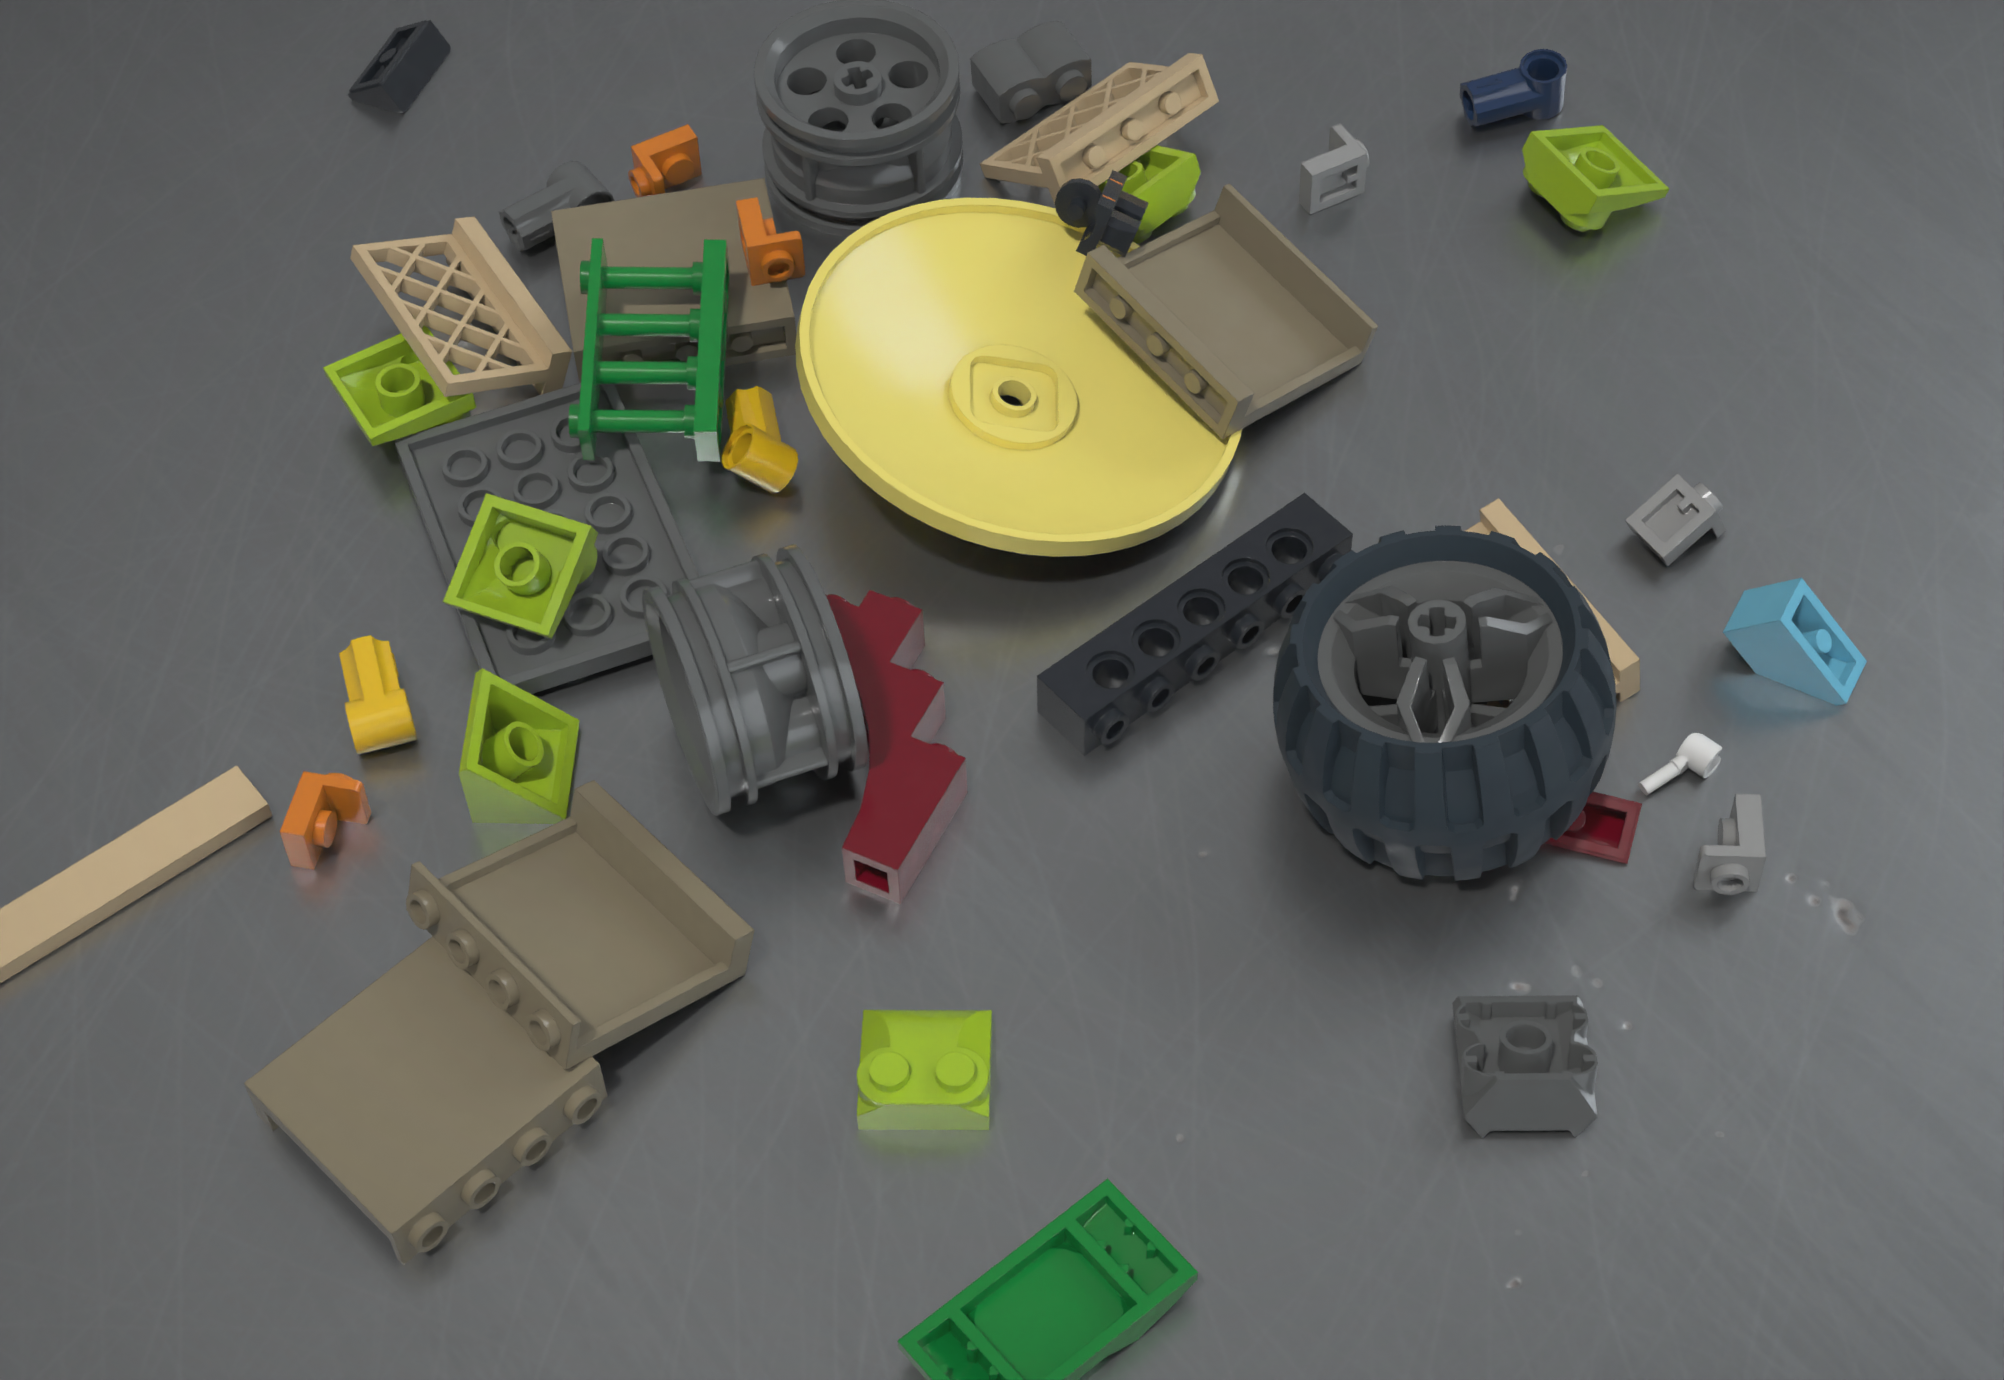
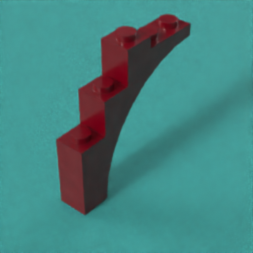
(909, 783)

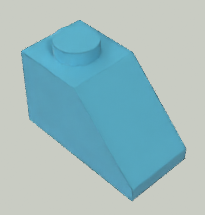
(1795, 641)

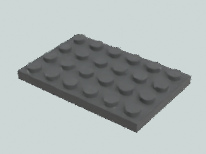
(530, 459)

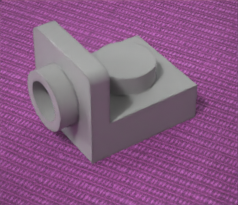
(1335, 174)
(1676, 518)
(1740, 854)

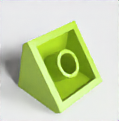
(516, 755)

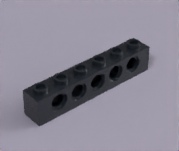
(1190, 625)

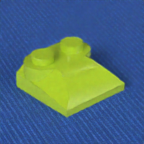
(1587, 174)
(1165, 181)
(393, 391)
(522, 565)
(924, 1070)

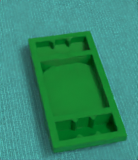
(1057, 1299)

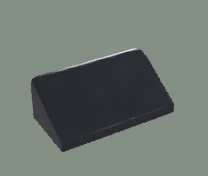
(401, 67)

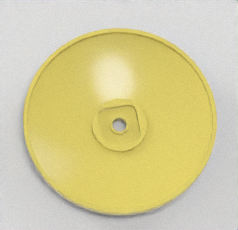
(975, 301)

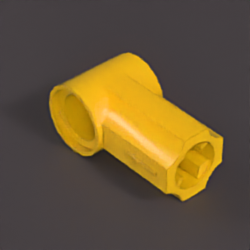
(755, 441)
(377, 705)

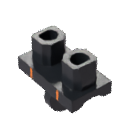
(1108, 215)

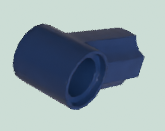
(1530, 90)

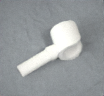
(1695, 753)

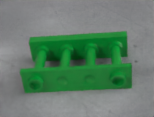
(700, 373)

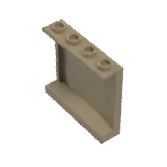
(671, 233)
(1228, 314)
(584, 928)
(422, 1098)

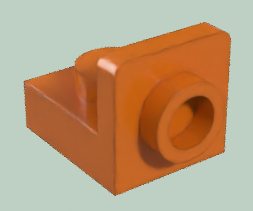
(665, 161)
(767, 254)
(315, 812)

